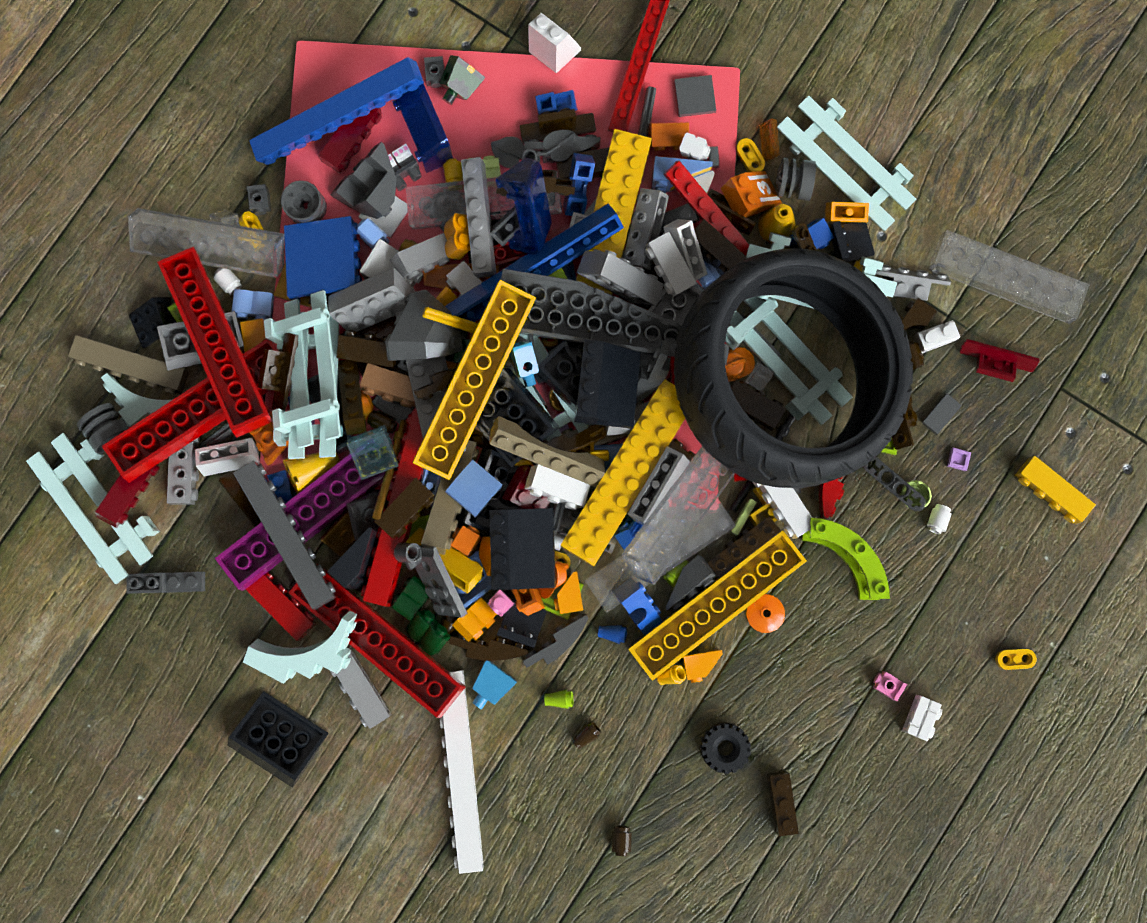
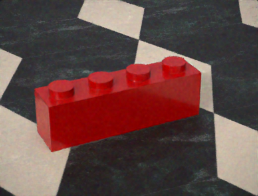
(281, 606)

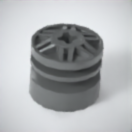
(795, 178)
(294, 198)
(101, 426)

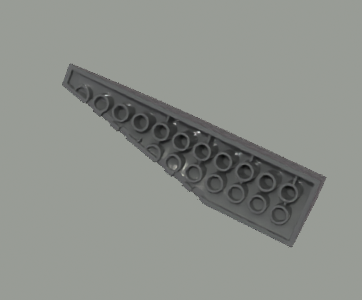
(579, 312)

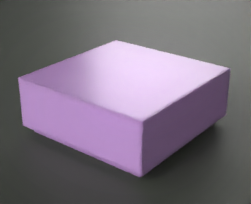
(958, 459)

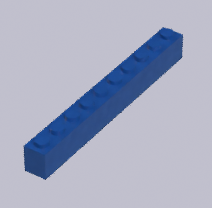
(337, 111)
(552, 257)

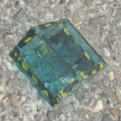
(372, 452)

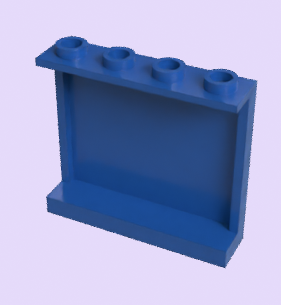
(321, 256)

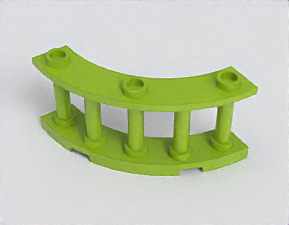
(856, 553)

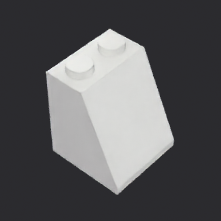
(551, 43)
(380, 261)

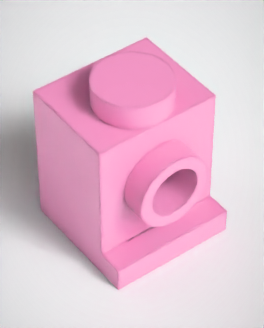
(500, 603)
(897, 686)

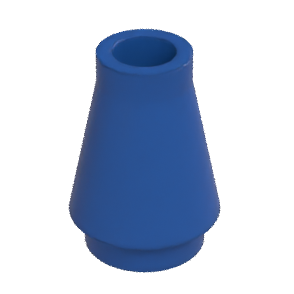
(613, 633)

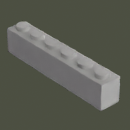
(478, 217)

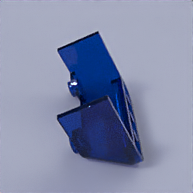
(424, 128)

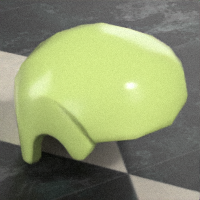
(922, 488)

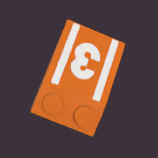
(750, 193)

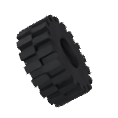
(736, 758)

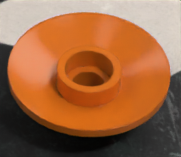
(765, 624)

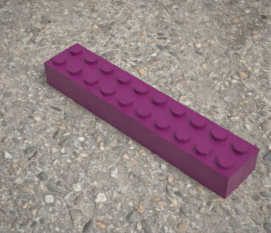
(312, 510)

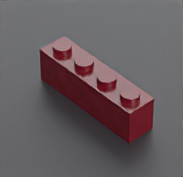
(348, 140)
(123, 497)

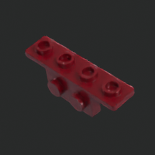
(998, 361)

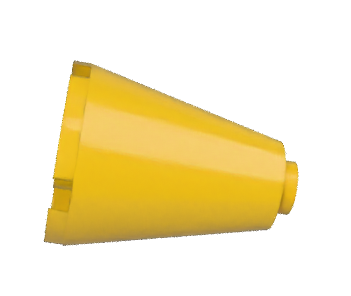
(777, 220)
(307, 470)

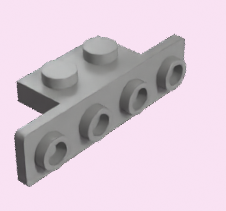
(911, 283)

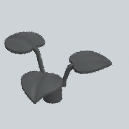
(511, 149)

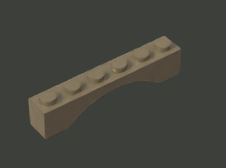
(515, 440)

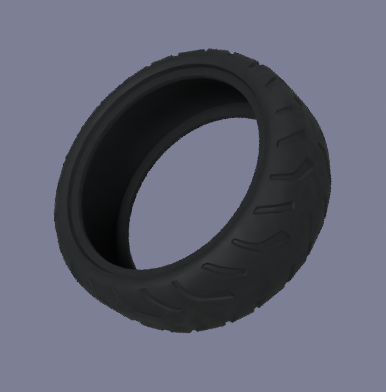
(863, 320)

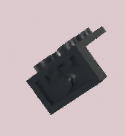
(851, 241)
(148, 317)
(521, 627)

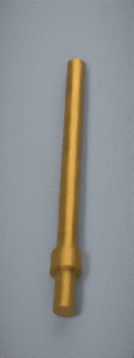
(398, 436)

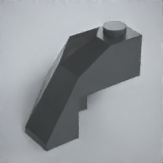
(370, 186)
(421, 337)

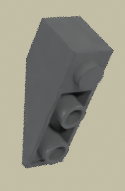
(692, 579)

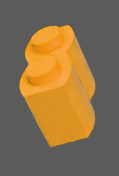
(457, 236)
(477, 617)

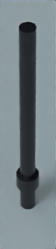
(783, 431)

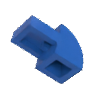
(556, 102)
(283, 485)

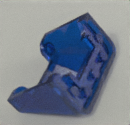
(527, 189)

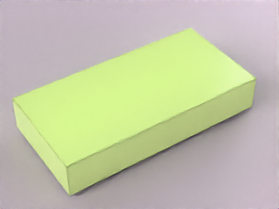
(744, 514)

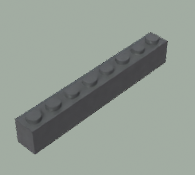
(284, 534)

